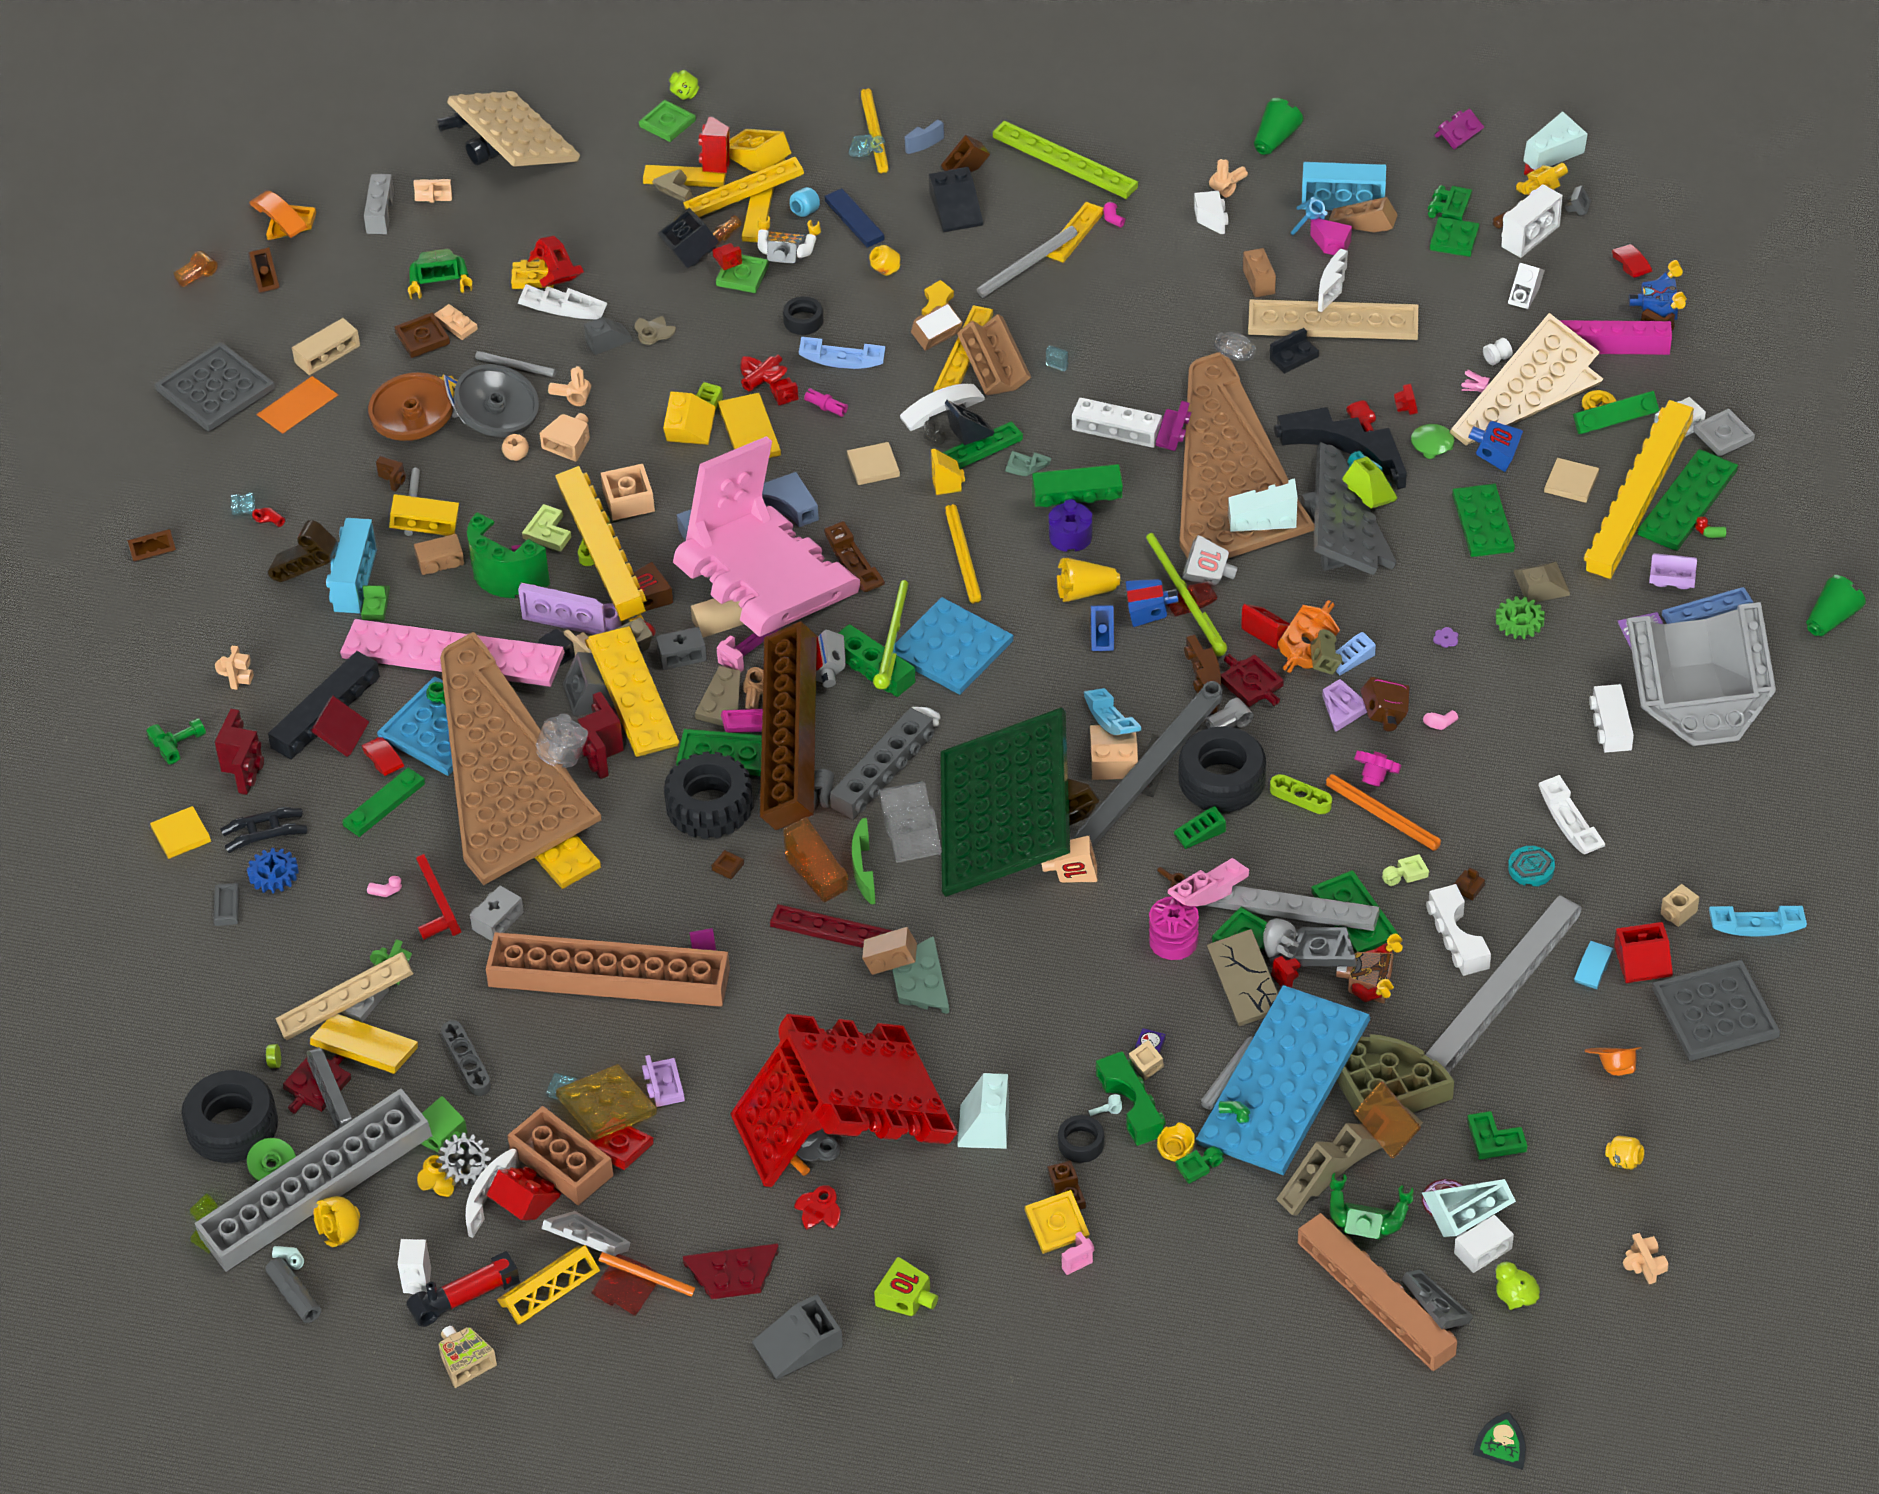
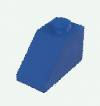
(1102, 628)

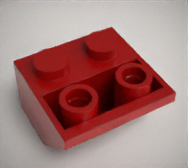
(715, 146)
(1643, 952)
(522, 1192)

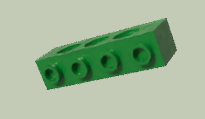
(866, 657)

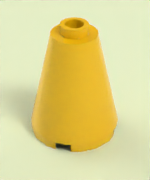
(1084, 579)

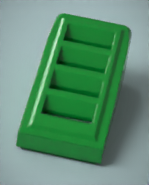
(1211, 818)

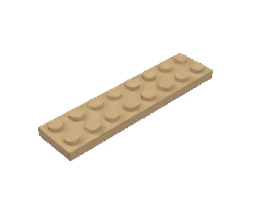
(1336, 320)

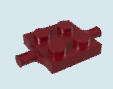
(1251, 680)
(304, 1086)

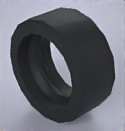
(805, 326)
(1084, 1153)

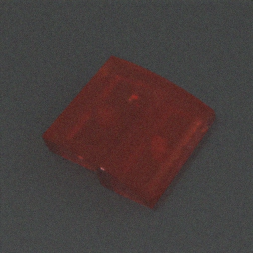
(624, 1288)

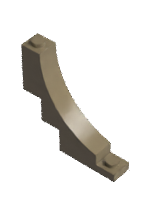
(1325, 1159)

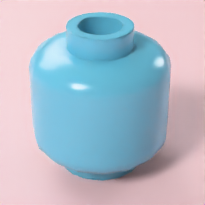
(804, 202)

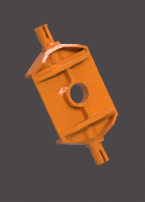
(1305, 624)

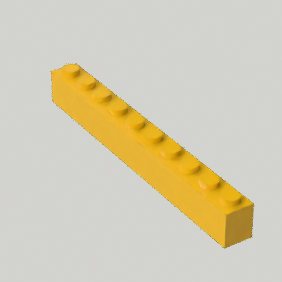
(1639, 489)
(601, 543)

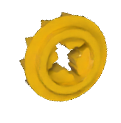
(1595, 397)

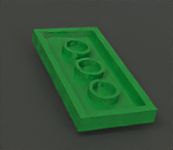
(1483, 520)
(742, 747)
(1350, 889)

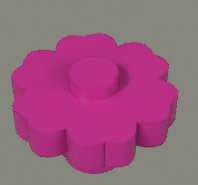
(1376, 767)

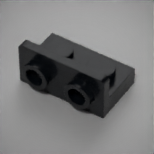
(1292, 351)

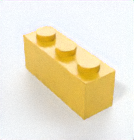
(424, 515)

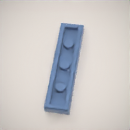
(1707, 607)

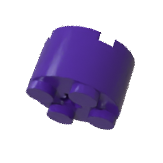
(1070, 526)

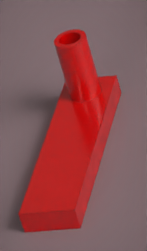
(448, 919)

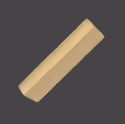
(716, 617)

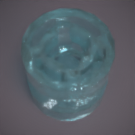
(242, 503)

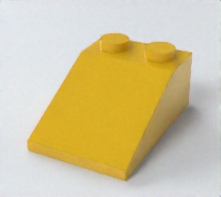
(759, 148)

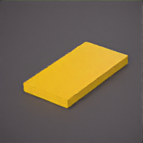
(747, 421)
(364, 1043)

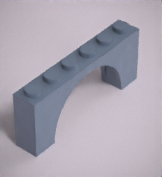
(784, 494)

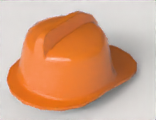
(1617, 1060)

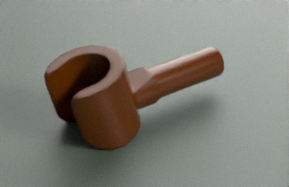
(1177, 877)

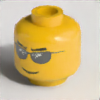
(1625, 1152)

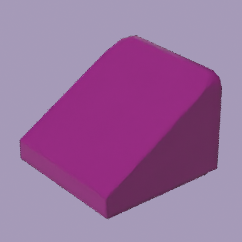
(703, 939)

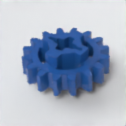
(272, 870)

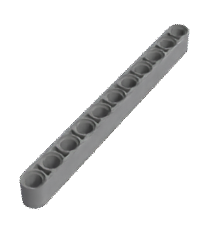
(1504, 983)

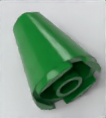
(1276, 125)
(1834, 605)

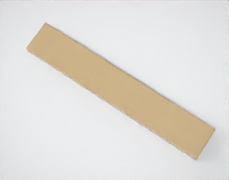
(344, 996)

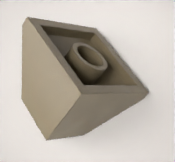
(1542, 582)

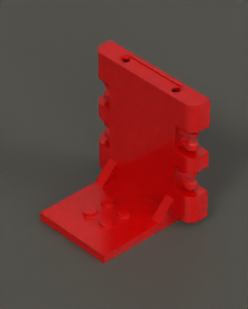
(837, 1085)

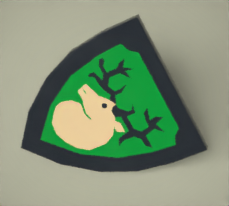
(1502, 1441)

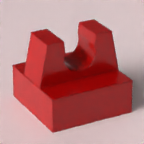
(1405, 400)
(1285, 971)

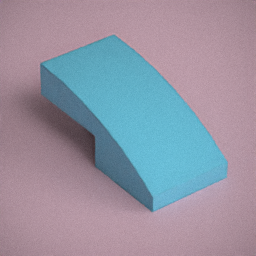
(1593, 965)

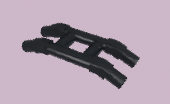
(255, 836)

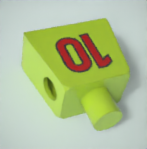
(904, 1289)

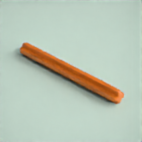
(1383, 812)

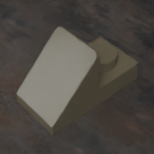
(673, 185)

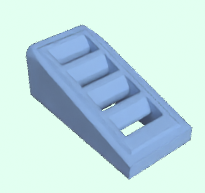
(1364, 647)

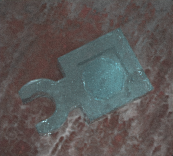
(864, 144)

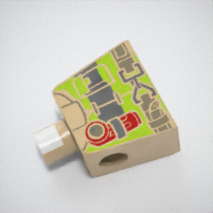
(465, 1354)

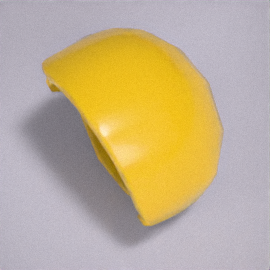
(1175, 1142)

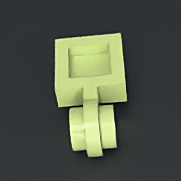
(1410, 868)

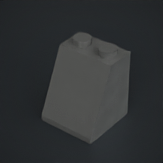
(583, 681)

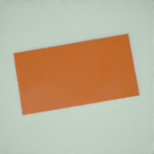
(297, 404)

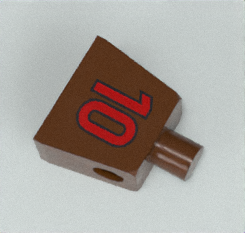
(654, 586)

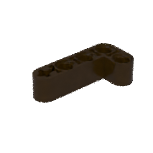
(314, 550)

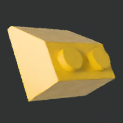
(688, 419)

